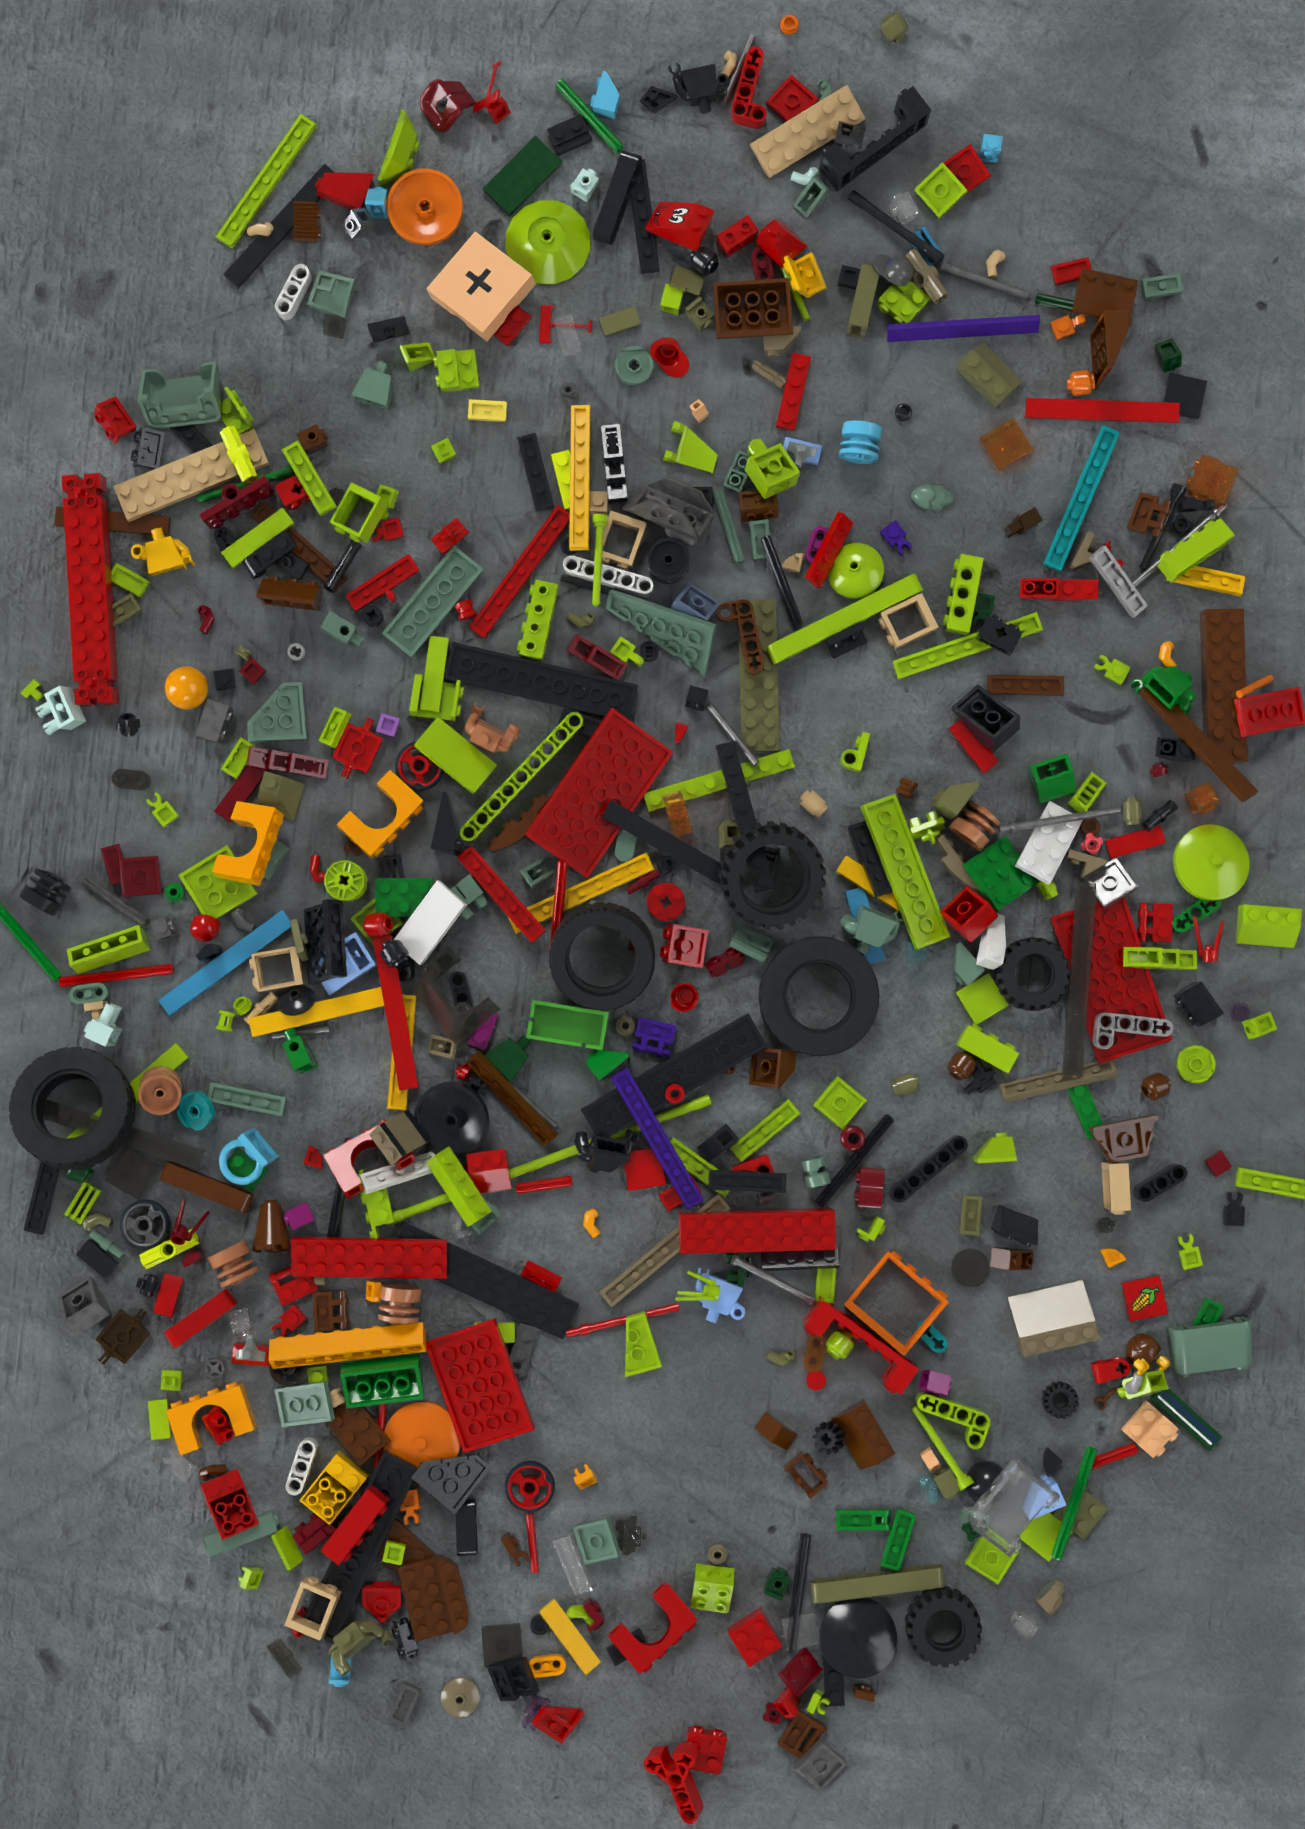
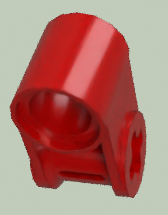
(1107, 1369)

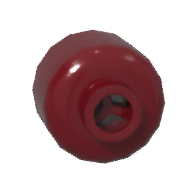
(854, 1144)

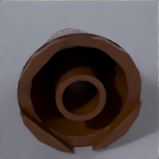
(271, 1229)

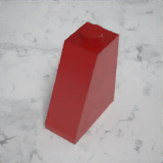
(344, 188)

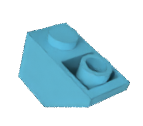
(607, 98)

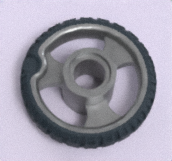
(128, 1222)

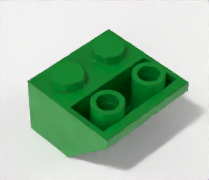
(1052, 778)

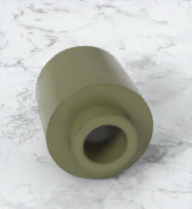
(1132, 811)
(905, 1084)

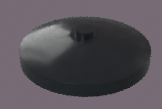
(453, 1118)
(857, 1637)

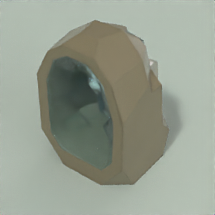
(1051, 1596)

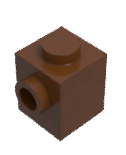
(312, 439)

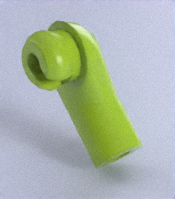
(578, 1611)

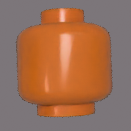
(1081, 382)

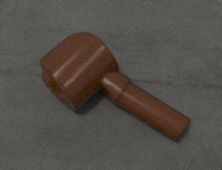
(1105, 1398)

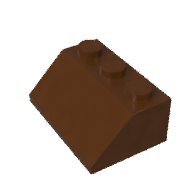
(1103, 291)
(290, 593)
(863, 1435)

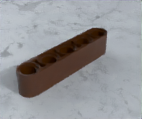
(206, 1186)

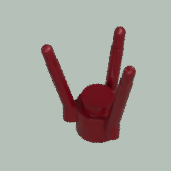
(180, 1232)

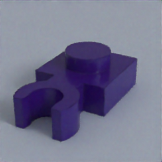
(894, 535)

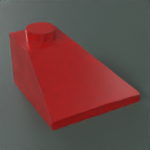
(779, 242)

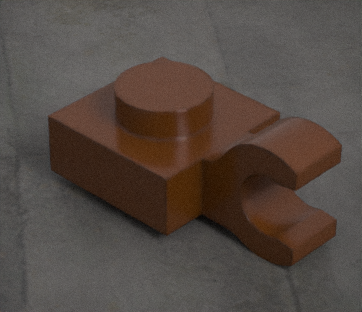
(511, 1544)

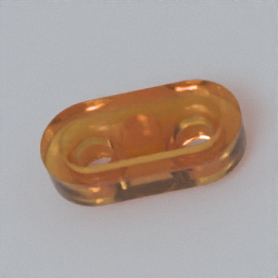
(816, 1352)

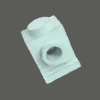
(585, 190)

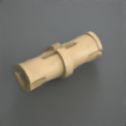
(262, 1007)

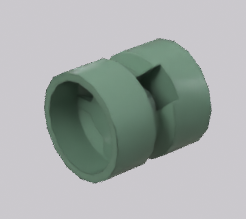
(816, 1172)

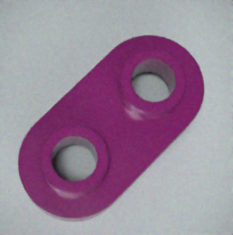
(814, 544)

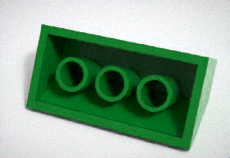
(382, 1380)

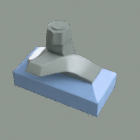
(802, 451)

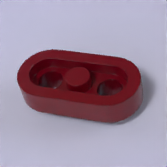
(761, 267)

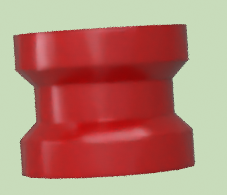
(465, 610)

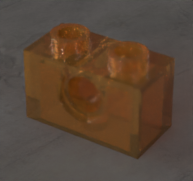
(1202, 799)
(677, 813)

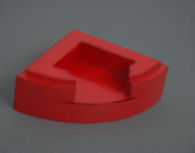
(313, 1158)

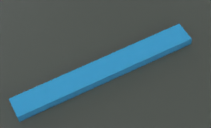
(225, 963)

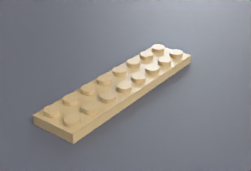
(184, 478)

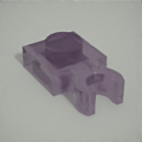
(532, 1708)

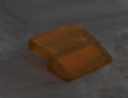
(1006, 444)

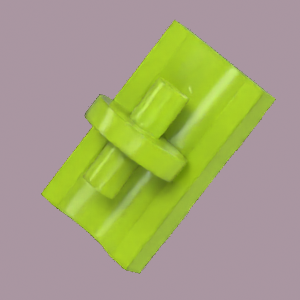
(927, 830)

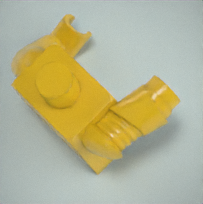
(163, 553)

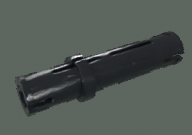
(337, 574)

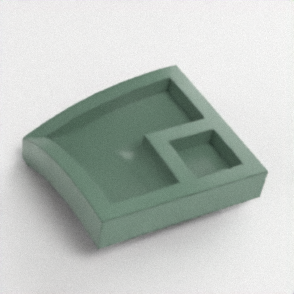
(331, 294)

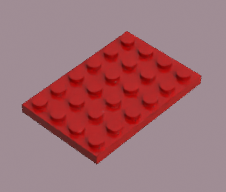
(479, 1385)

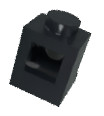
(696, 698)

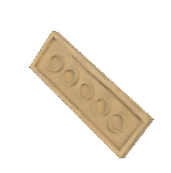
(806, 131)

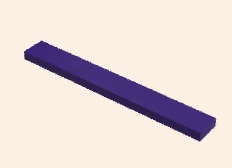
(963, 328)
(657, 1138)

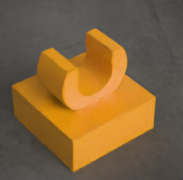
(373, 1290)
(585, 1479)

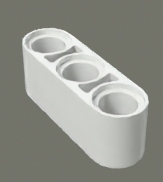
(293, 301)
(298, 1474)

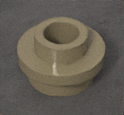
(631, 1026)
(717, 1548)

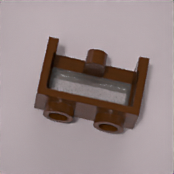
(806, 1474)

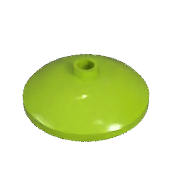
(859, 581)

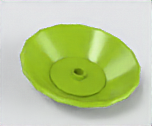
(550, 259)

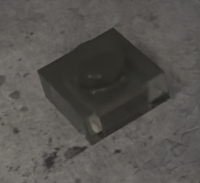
(334, 326)

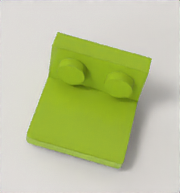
(234, 414)

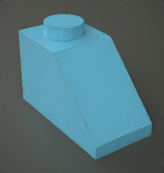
(377, 202)

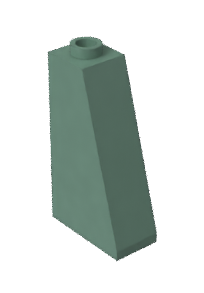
(266, 1526)

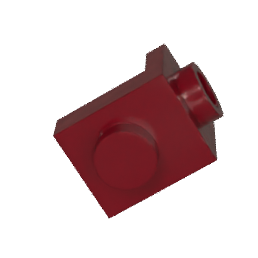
(594, 1610)

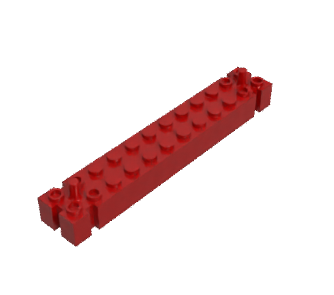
(90, 589)

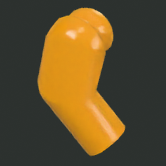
(1165, 654)
(589, 1221)

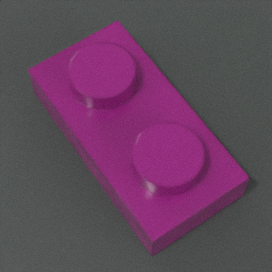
(482, 1035)

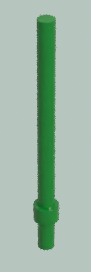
(286, 471)

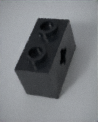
(1008, 640)

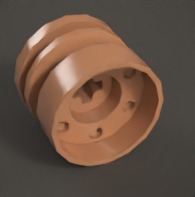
(973, 827)
(233, 1264)
(399, 1303)

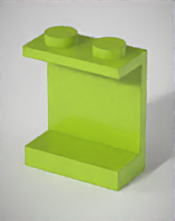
(449, 701)

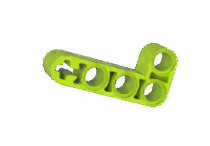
(951, 1414)

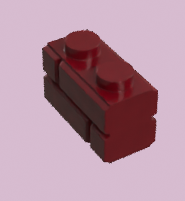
(313, 1533)

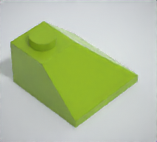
(996, 1149)

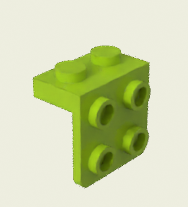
(712, 1588)

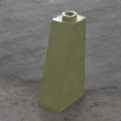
(862, 301)

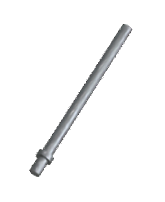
(1215, 514)
(1013, 827)

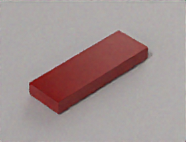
(977, 751)
(1134, 842)

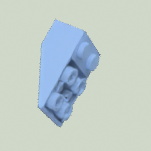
(358, 962)

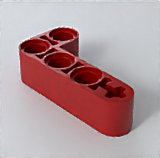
(749, 86)
(200, 1318)

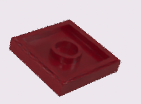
(140, 876)

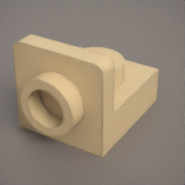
(598, 502)

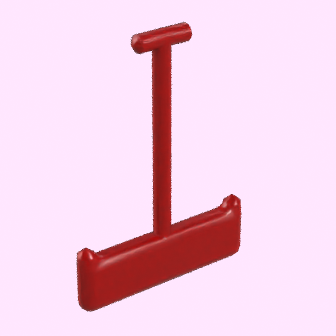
(489, 99)
(545, 324)

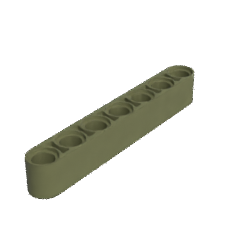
(877, 1583)

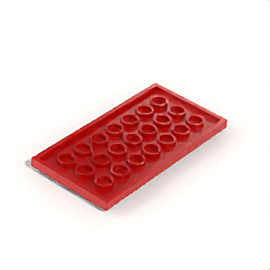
(612, 766)
(1110, 984)

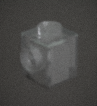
(903, 208)

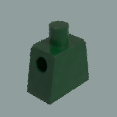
(509, 1056)

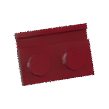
(800, 1671)

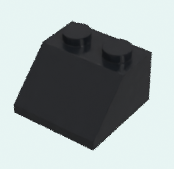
(1198, 1004)

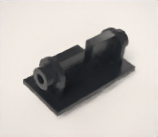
(406, 1646)

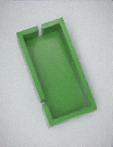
(567, 1025)

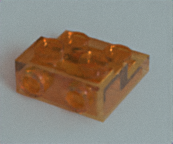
(1211, 480)

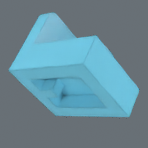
(336, 1678)

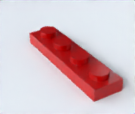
(793, 391)
(829, 550)

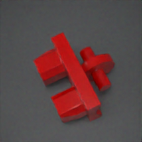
(449, 536)
(218, 1426)

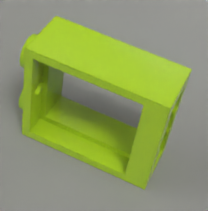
(346, 507)

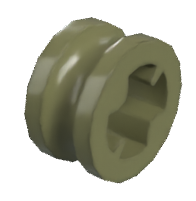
(243, 652)

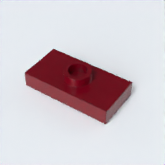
(111, 860)

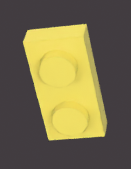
(487, 410)

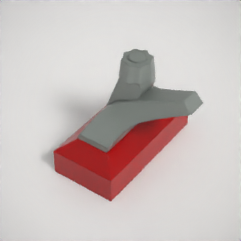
(250, 1353)

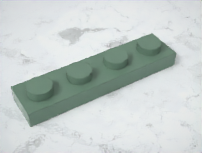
(247, 1099)

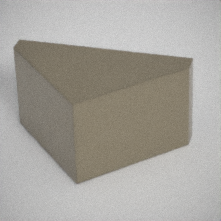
(443, 1047)

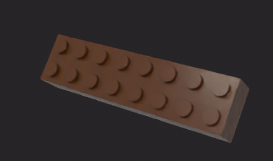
(1222, 677)

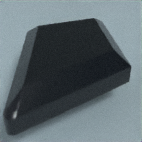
(656, 99)

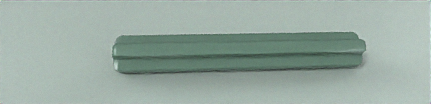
(728, 526)

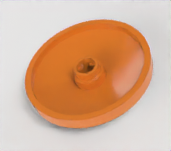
(424, 206)
(422, 1433)

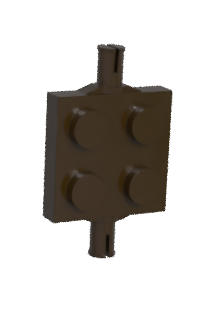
(122, 1336)

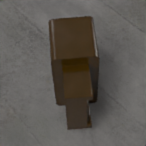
(1023, 522)

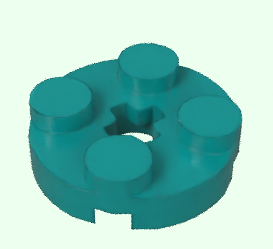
(205, 1110)

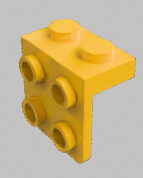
(805, 275)

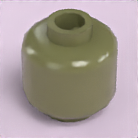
(894, 27)

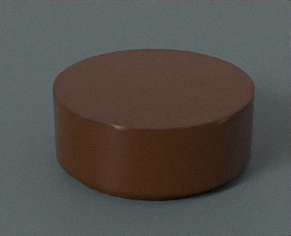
(1090, 826)

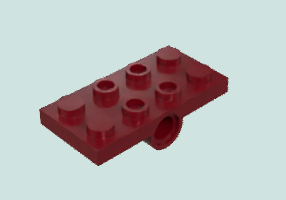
(244, 499)

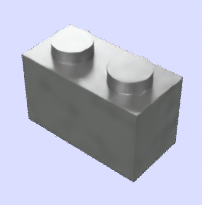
(214, 721)

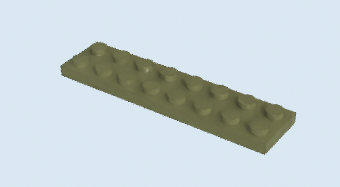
(760, 693)

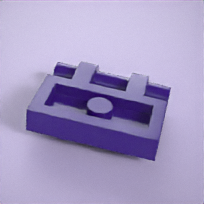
(655, 1031)

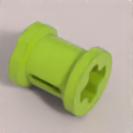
(223, 1014)

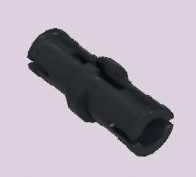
(1159, 815)

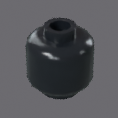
(704, 261)
(394, 953)

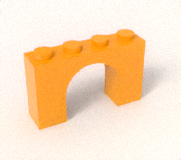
(372, 840)
(252, 866)
(183, 1415)

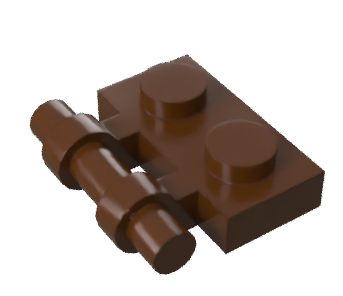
(1143, 513)
(324, 1310)

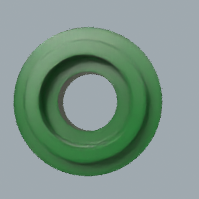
(180, 892)

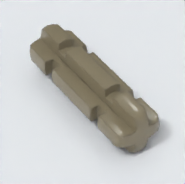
(769, 373)

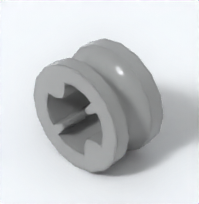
(294, 657)

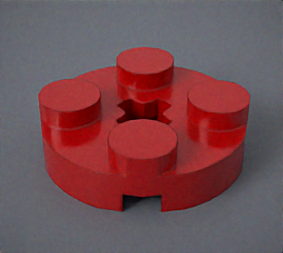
(660, 892)

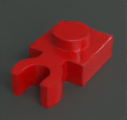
(390, 530)
(291, 1319)

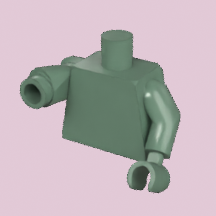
(871, 927)

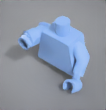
(727, 1300)

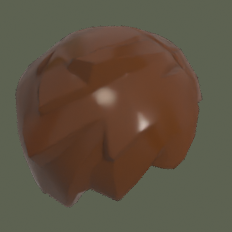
(1143, 1347)

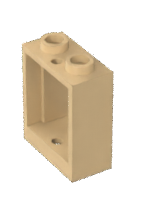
(630, 523)
(925, 613)
(297, 965)
(1116, 1187)
(304, 1625)

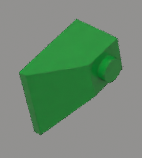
(604, 1061)

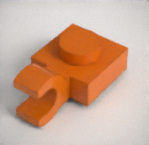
(1065, 327)

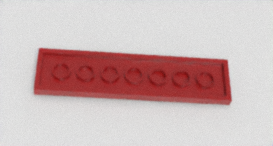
(369, 1257)

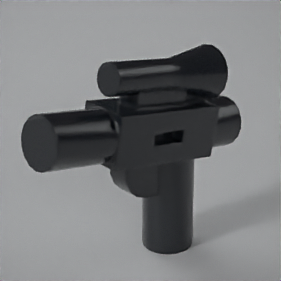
(982, 1079)

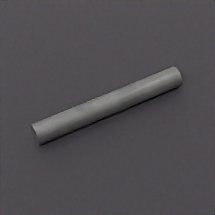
(303, 1031)

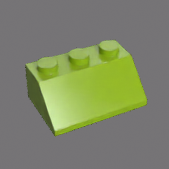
(1268, 925)

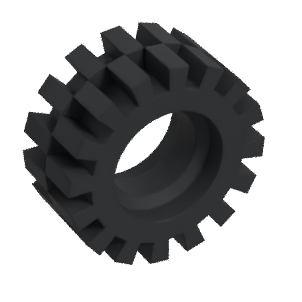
(1069, 1408)

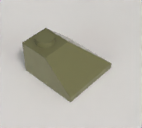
(281, 794)

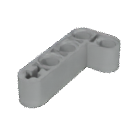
(1133, 1027)

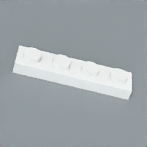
(391, 1176)

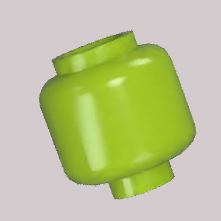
(840, 1344)

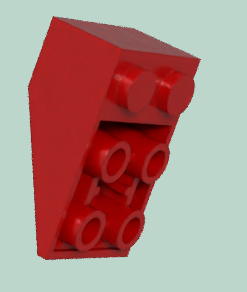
(229, 1504)

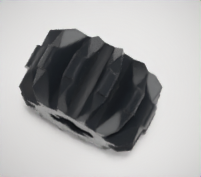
(825, 1441)

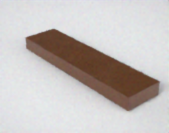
(1025, 685)

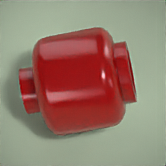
(377, 925)

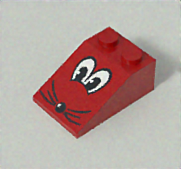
(681, 223)

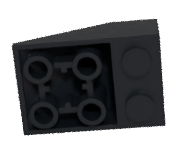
(1017, 1225)

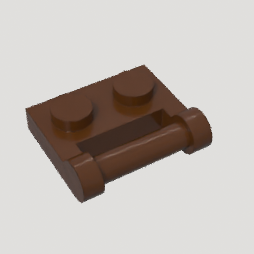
(797, 1731)

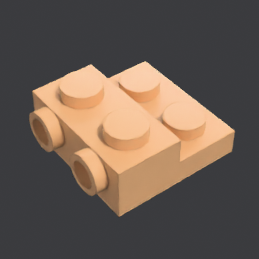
(1150, 1429)

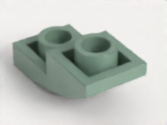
(737, 475)

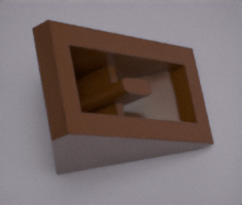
(775, 1431)

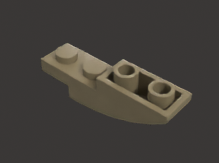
(954, 863)

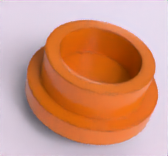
(789, 25)

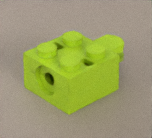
(770, 468)

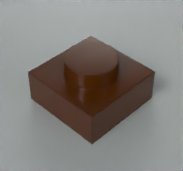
(864, 1692)

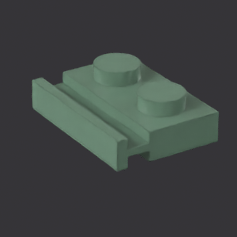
(751, 943)

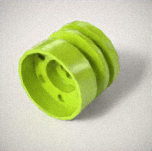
(356, 885)

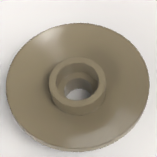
(462, 1688)

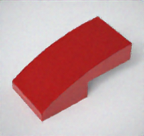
(168, 1295)

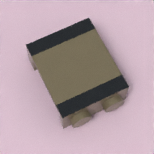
(399, 1136)

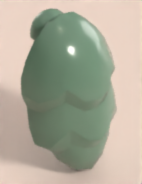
(932, 497)

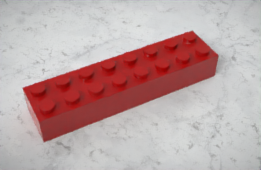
(757, 1230)

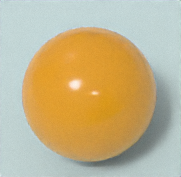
(186, 687)

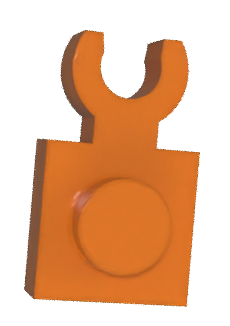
(410, 1505)

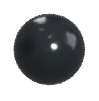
(983, 1475)

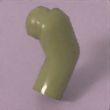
(95, 1219)

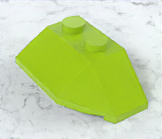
(400, 151)

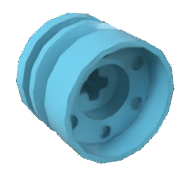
(860, 442)

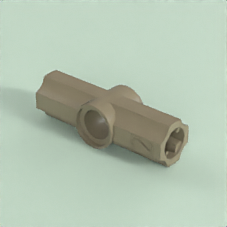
(926, 277)

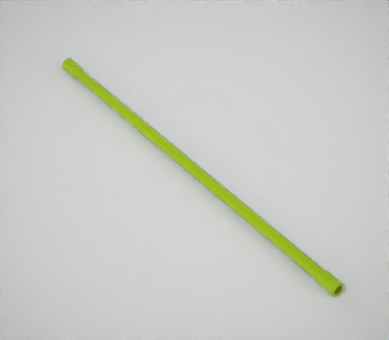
(695, 1104)

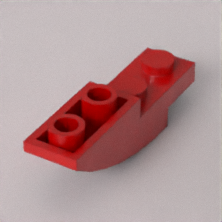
(1058, 590)

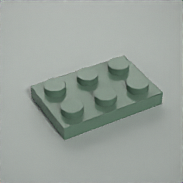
(304, 1404)

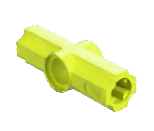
(238, 454)
(159, 1254)

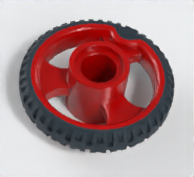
(418, 783)
(528, 1503)

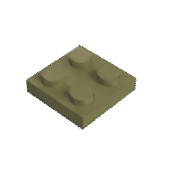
(1087, 1516)

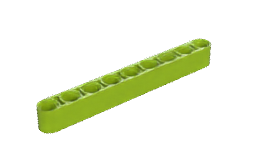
(844, 619)
(513, 781)

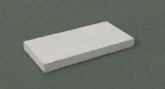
(430, 922)

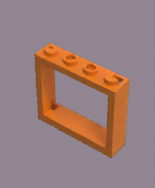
(924, 1282)

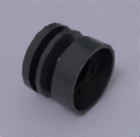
(45, 891)

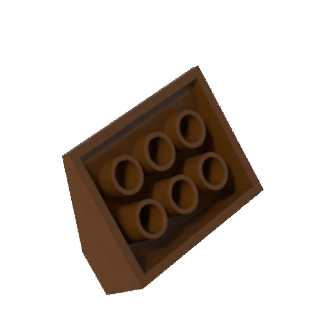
(752, 308)
(1106, 341)

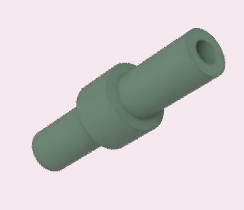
(106, 1244)

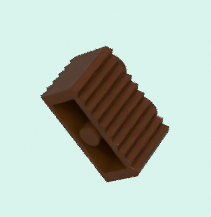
(305, 222)

